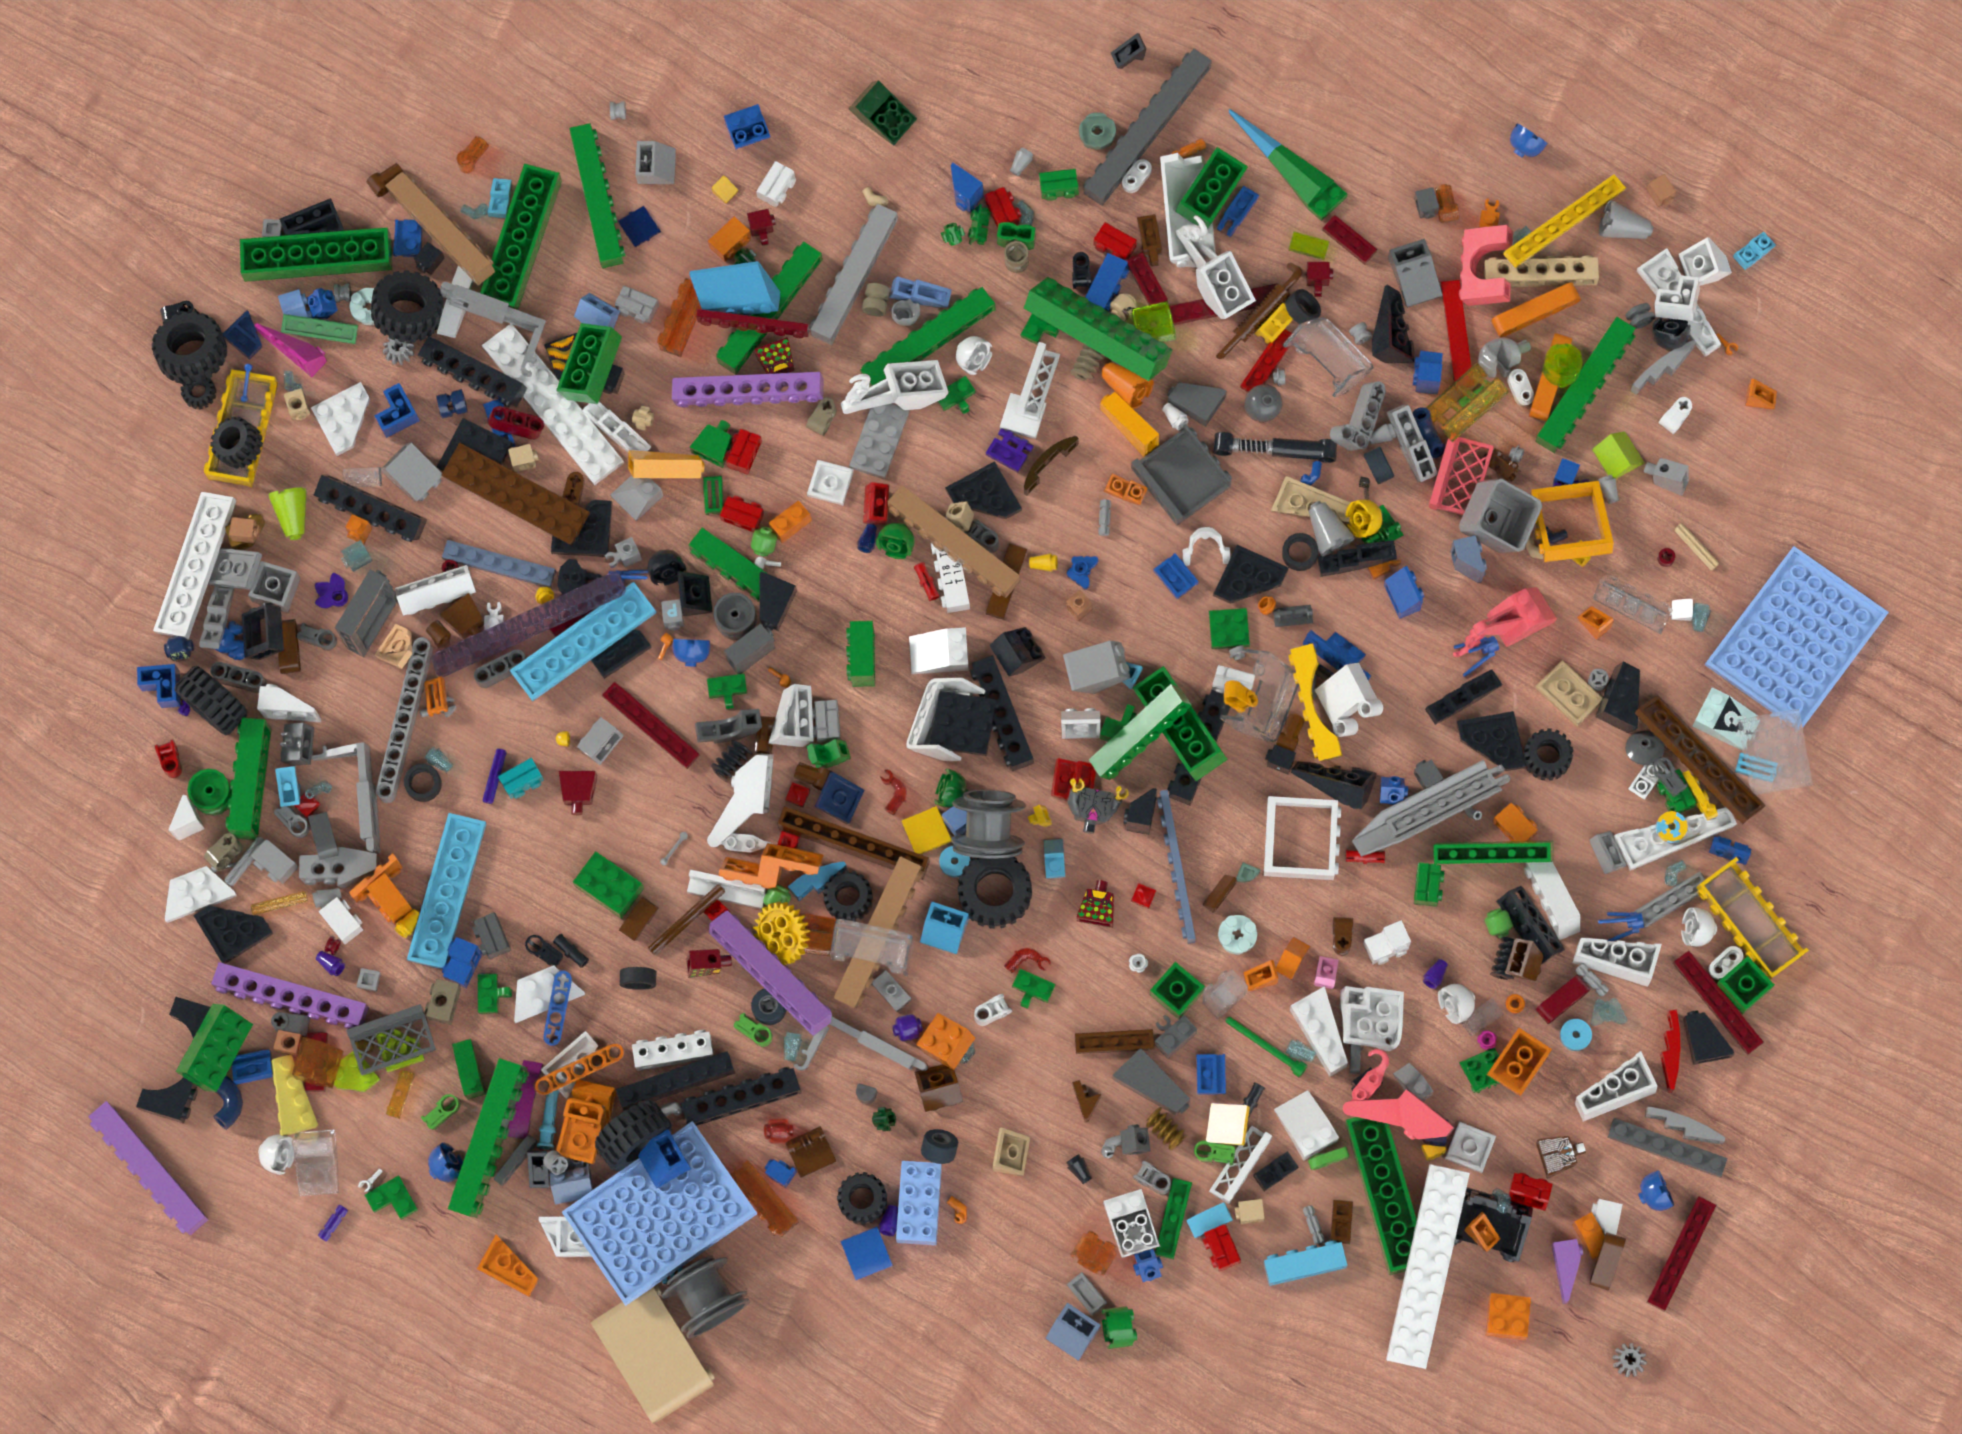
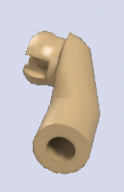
(873, 199)
(1533, 549)

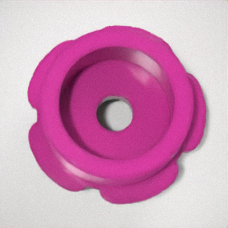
(1487, 1035)

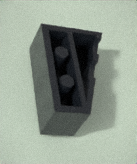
(313, 219)
(1621, 698)

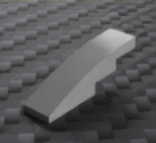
(1667, 363)
(216, 617)
(1691, 1129)

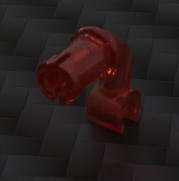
(899, 794)
(1022, 955)

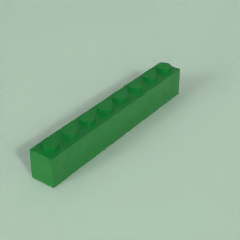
(596, 195)
(789, 282)
(933, 334)
(1582, 390)

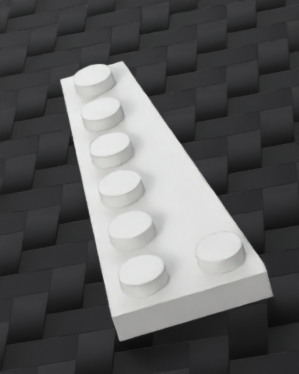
(1663, 273)
(1645, 846)

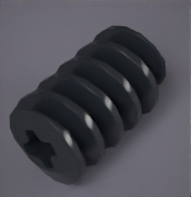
(730, 759)
(1502, 959)

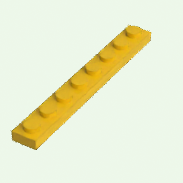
(1564, 221)

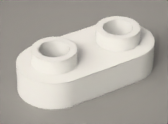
(1137, 175)
(1520, 387)
(1725, 963)

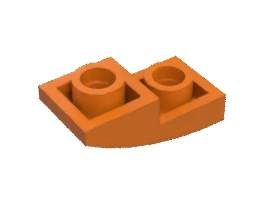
(1125, 490)

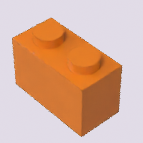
(729, 239)
(790, 521)
(1515, 824)

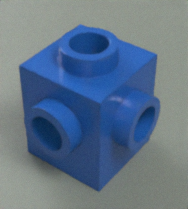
(322, 303)
(1393, 790)
(1147, 1265)

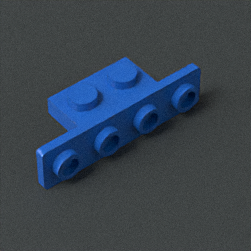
(1336, 650)

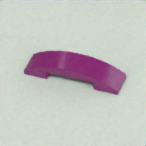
(521, 1123)

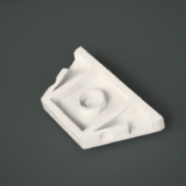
(195, 892)
(535, 992)
(563, 1237)

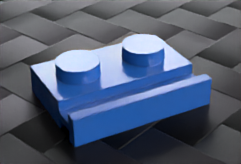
(407, 238)
(1176, 576)
(252, 1067)
(1211, 1074)

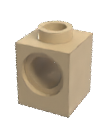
(293, 398)
(523, 457)
(960, 515)
(1250, 1211)

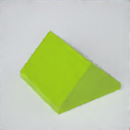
(1617, 454)

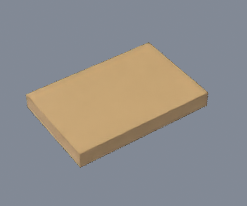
(1569, 693)

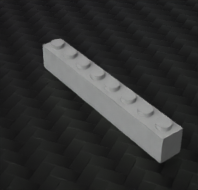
(854, 274)

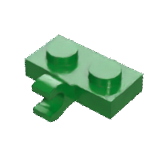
(1036, 328)
(957, 394)
(727, 687)
(1032, 987)
(489, 993)

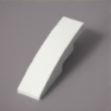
(453, 316)
(615, 428)

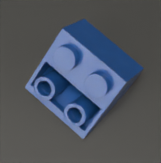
(746, 126)
(1404, 592)
(663, 1159)

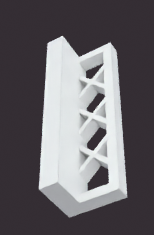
(1032, 377)
(735, 890)
(1246, 1169)

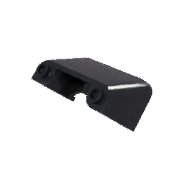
(1510, 1226)

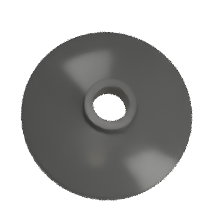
(1644, 754)

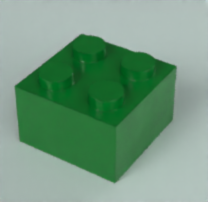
(1745, 985)
(1177, 990)

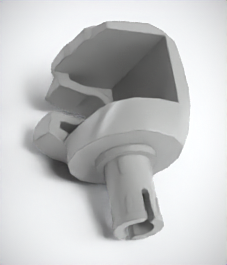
(1501, 354)

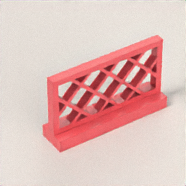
(1447, 466)

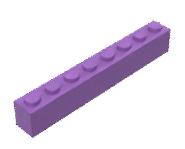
(770, 973)
(148, 1168)

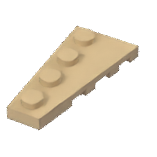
(1297, 498)

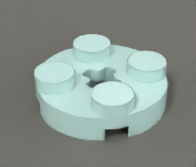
(357, 304)
(1243, 943)

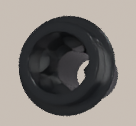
(1079, 1168)

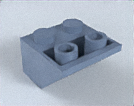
(1467, 558)
(572, 1183)
(1073, 1331)

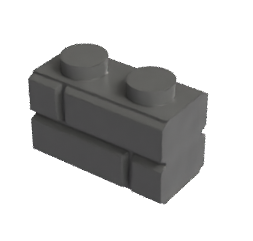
(492, 936)

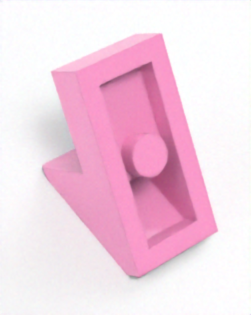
(1326, 972)

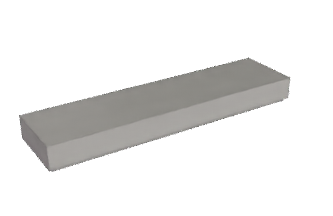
(1670, 900)

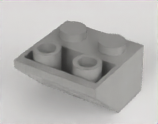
(655, 163)

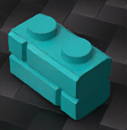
(521, 778)

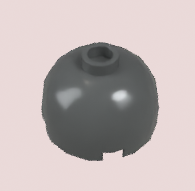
(1263, 403)

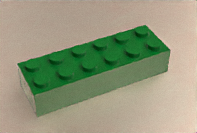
(1188, 733)
(249, 778)

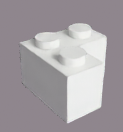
(1679, 303)
(1388, 943)

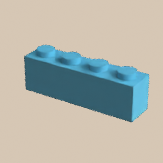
(1305, 1263)

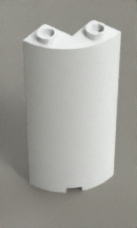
(1177, 178)

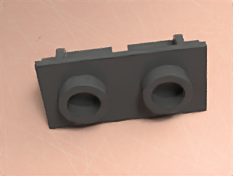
(1293, 615)

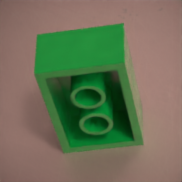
(861, 653)
(608, 885)

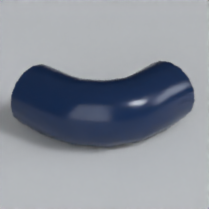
(1428, 431)
(231, 1103)

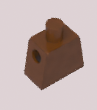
(463, 617)
(1524, 960)

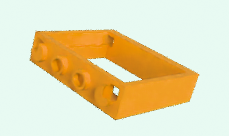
(1577, 549)

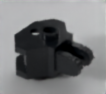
(576, 576)

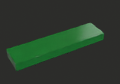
(319, 328)
(1173, 1218)

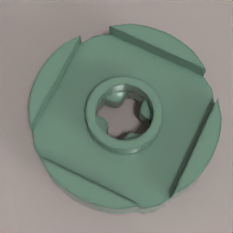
(1095, 141)

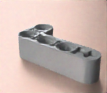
(1359, 430)

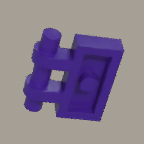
(1006, 454)

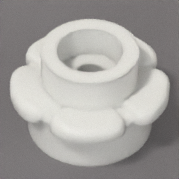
(1138, 958)

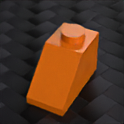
(1589, 1234)

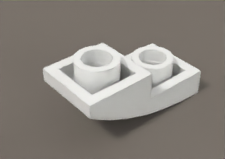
(1645, 780)

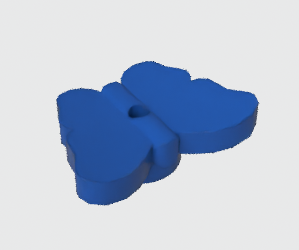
(1081, 576)

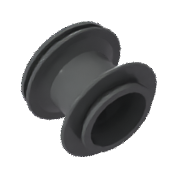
(988, 824)
(705, 1295)

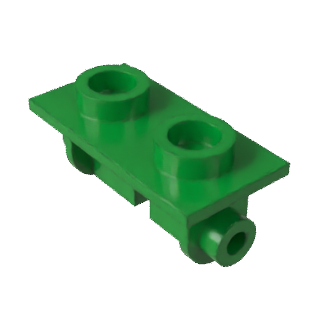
(976, 231)

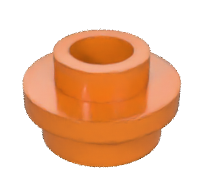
(1267, 605)
(1515, 997)

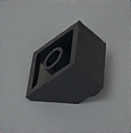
(1140, 813)

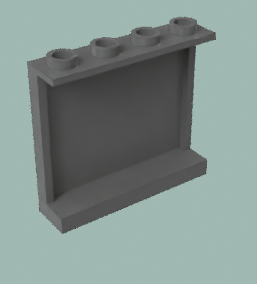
(1182, 475)

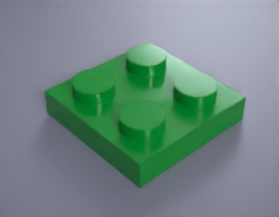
(1229, 628)

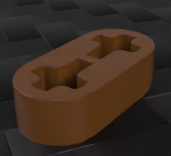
(578, 488)

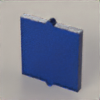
(639, 226)

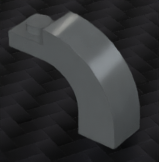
(734, 728)

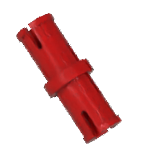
(922, 571)
(1375, 857)

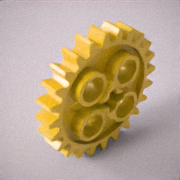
(775, 931)

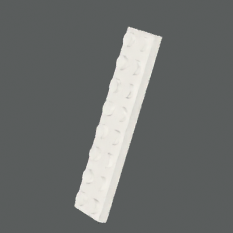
(194, 565)

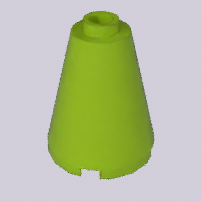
(290, 510)

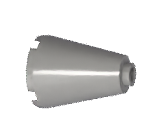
(1623, 223)
(1328, 529)

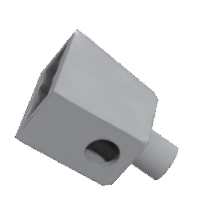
(1669, 475)

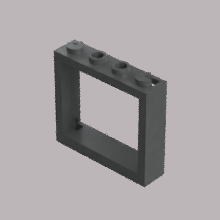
(363, 638)

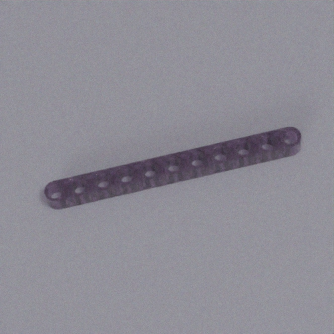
(528, 624)

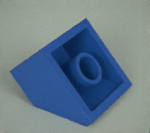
(967, 189)

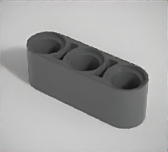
(490, 669)
(230, 673)
(323, 835)

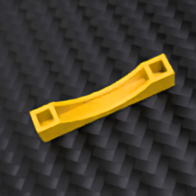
(1306, 662)

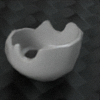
(905, 312)

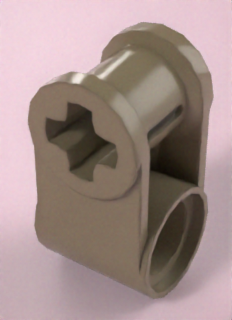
(821, 419)
(222, 852)

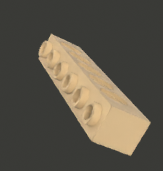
(1551, 277)

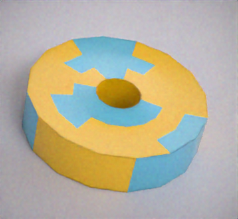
(1667, 834)

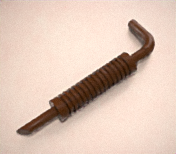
(1262, 312)

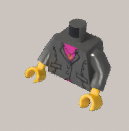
(1093, 805)

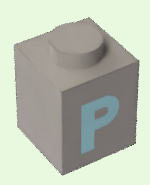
(672, 614)

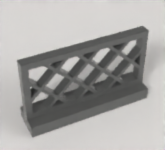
(385, 1024)

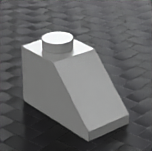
(1413, 1081)

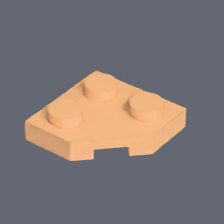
(396, 647)

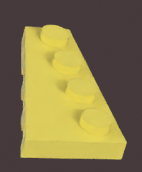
(293, 1104)

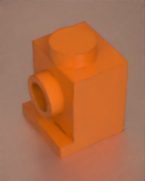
(358, 529)

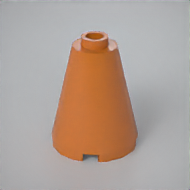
(1127, 384)

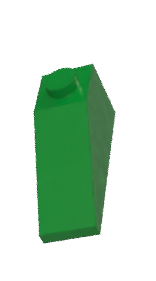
(468, 1069)

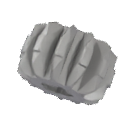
(392, 353)
(1634, 1366)

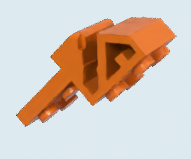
(584, 1119)

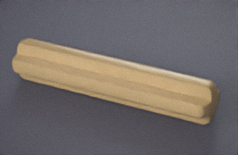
(1696, 546)

